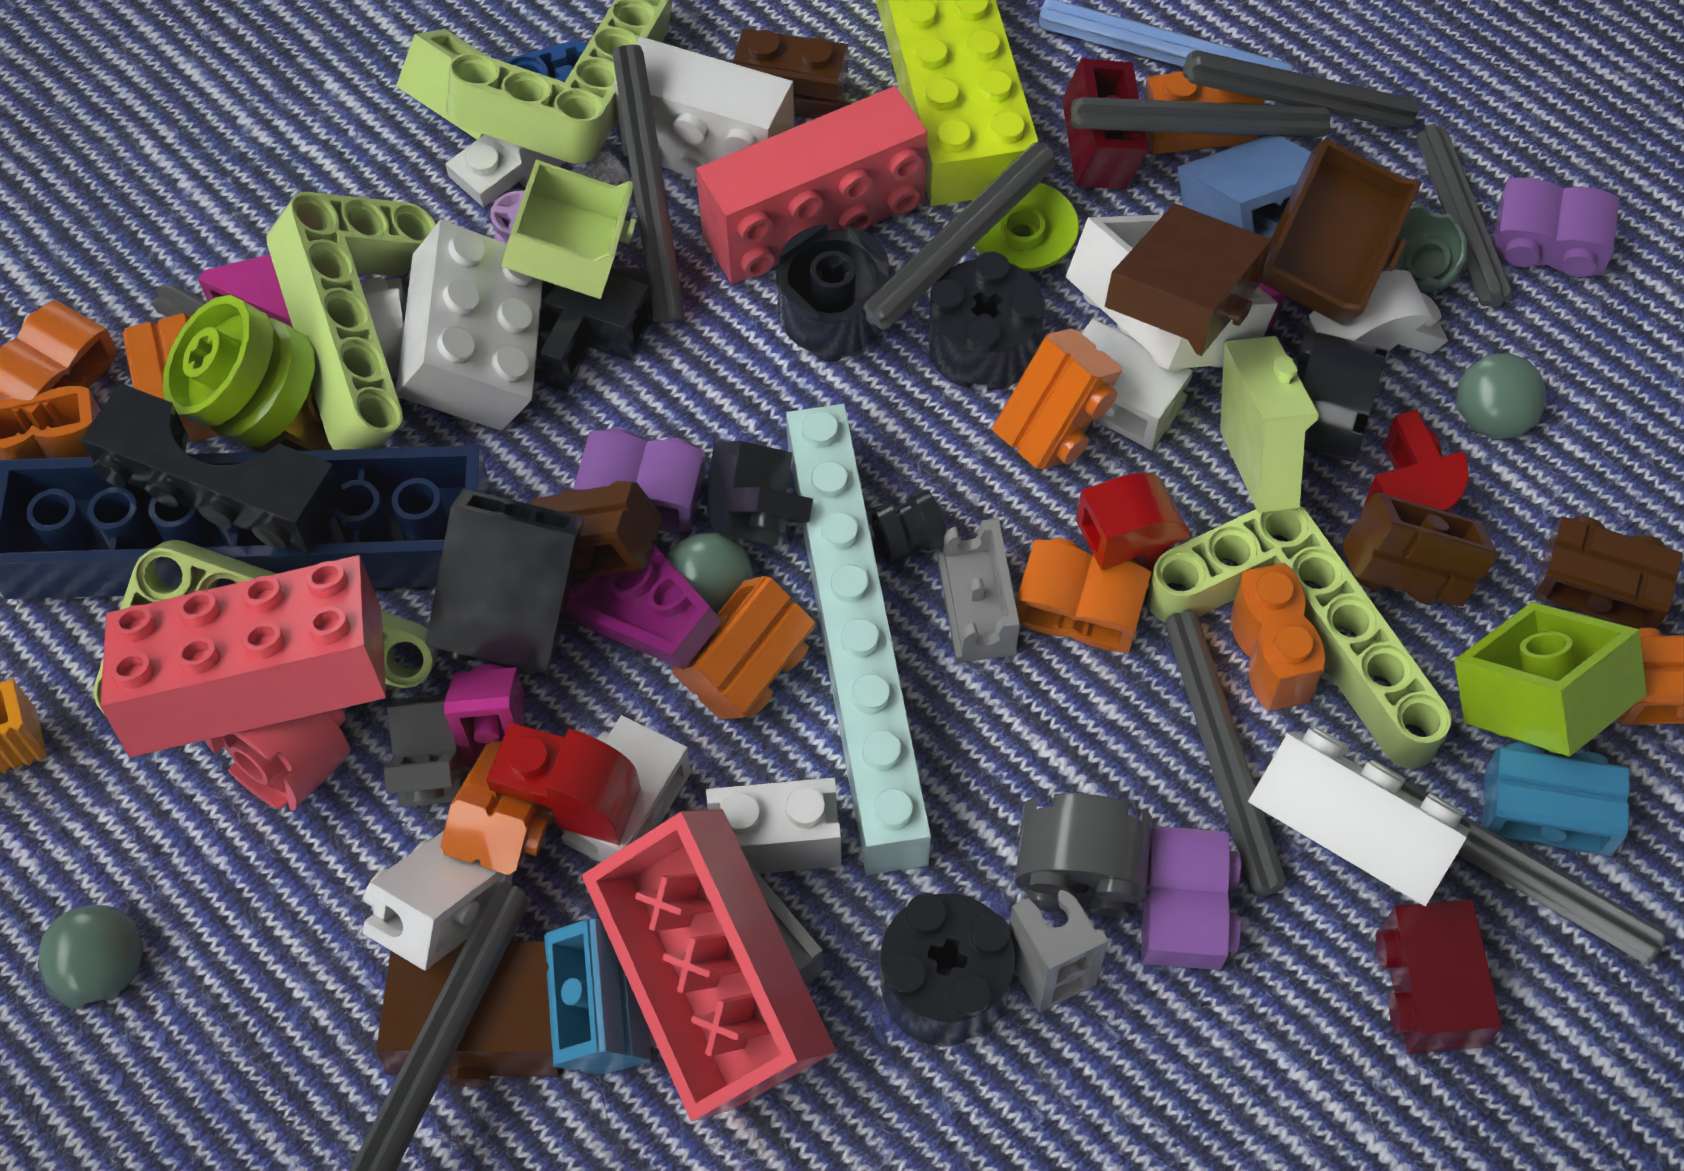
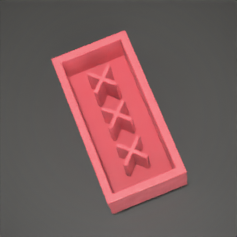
(829, 171)
(242, 656)
(707, 963)

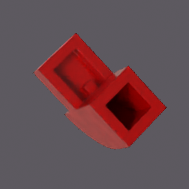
(1419, 468)
(1130, 520)
(575, 775)

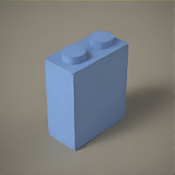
(1245, 183)

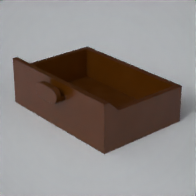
(1338, 232)
(1190, 276)
(506, 1032)

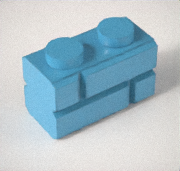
(1556, 799)
(592, 1003)

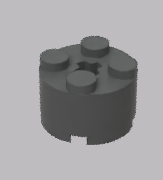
(1085, 849)

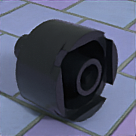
(824, 286)
(985, 322)
(1342, 386)
(955, 933)

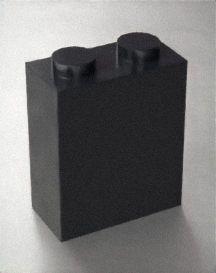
(504, 582)

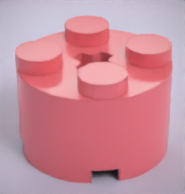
(286, 758)

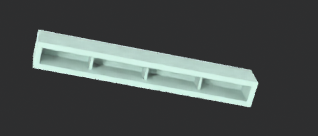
(858, 644)

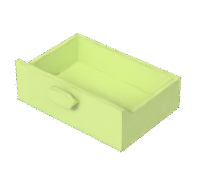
(569, 229)
(1265, 420)

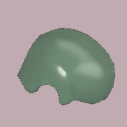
(1433, 249)
(1501, 396)
(712, 566)
(89, 955)

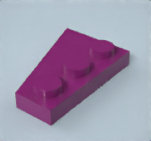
(645, 610)

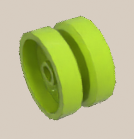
(238, 371)

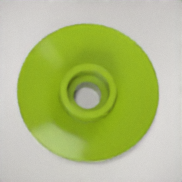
(1047, 222)

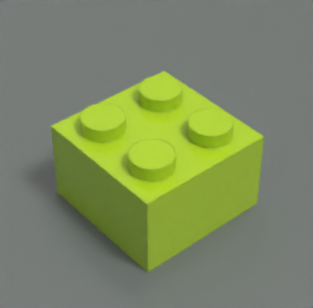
(1551, 677)

